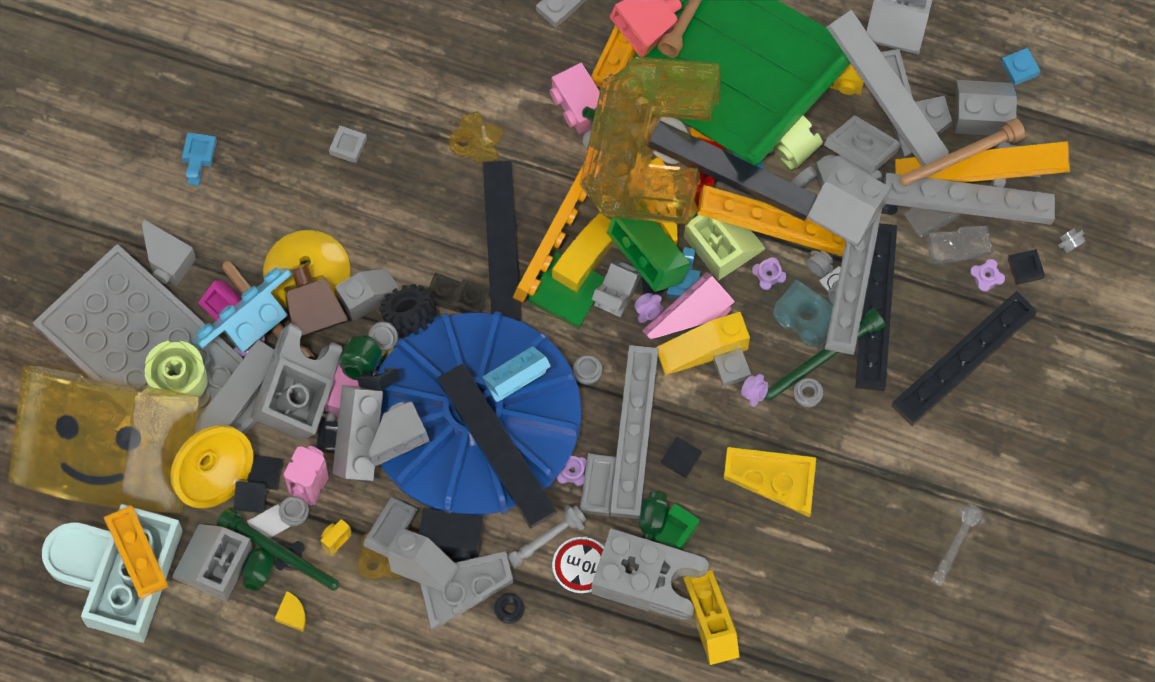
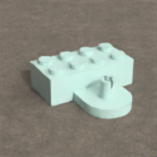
(91, 561)

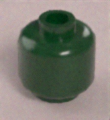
(359, 356)

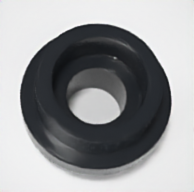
(502, 602)

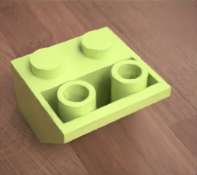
(721, 244)

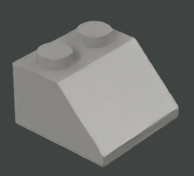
(983, 106)
(848, 202)

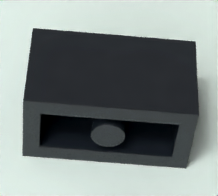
(453, 532)

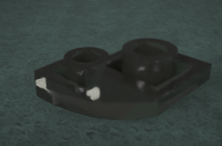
(456, 295)

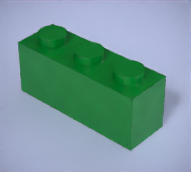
(649, 251)

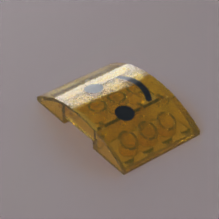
(99, 440)

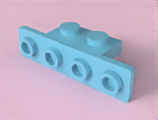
(250, 317)

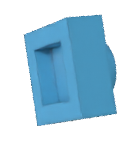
(1020, 66)

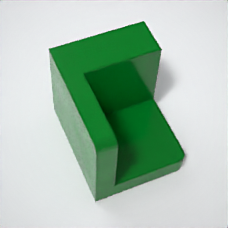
(678, 528)

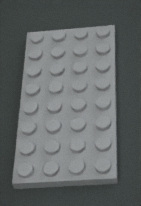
(119, 316)

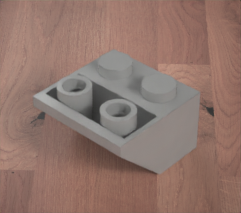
(899, 23)
(213, 560)

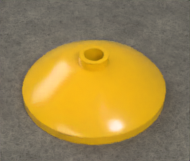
(321, 249)
(210, 465)

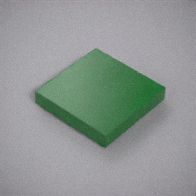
(562, 301)

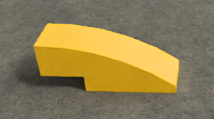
(584, 254)

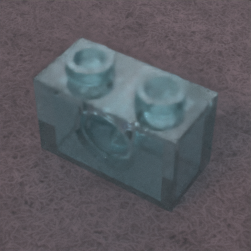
(799, 300)

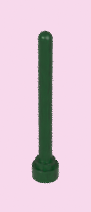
(869, 323)
(233, 521)

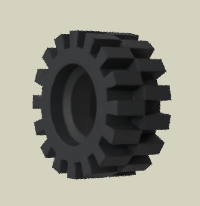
(408, 309)

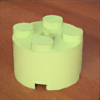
(797, 145)
(179, 359)

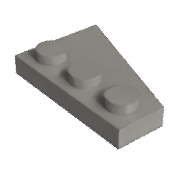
(471, 584)

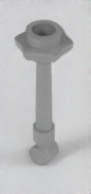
(573, 518)

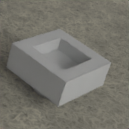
(347, 144)
(732, 367)

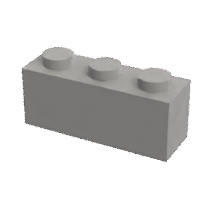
(356, 431)

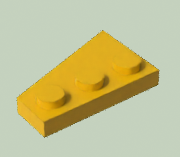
(773, 475)

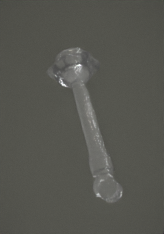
(970, 516)

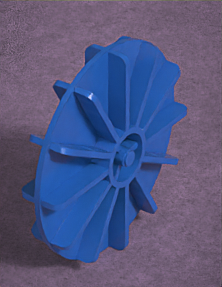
(539, 417)

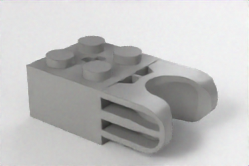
(302, 379)
(651, 582)

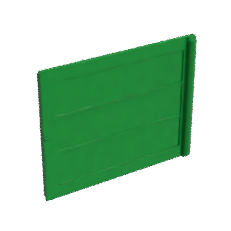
(769, 69)

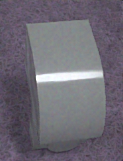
(617, 288)

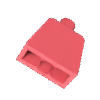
(645, 21)

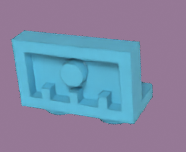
(516, 373)

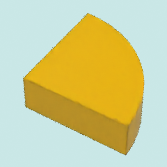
(291, 612)

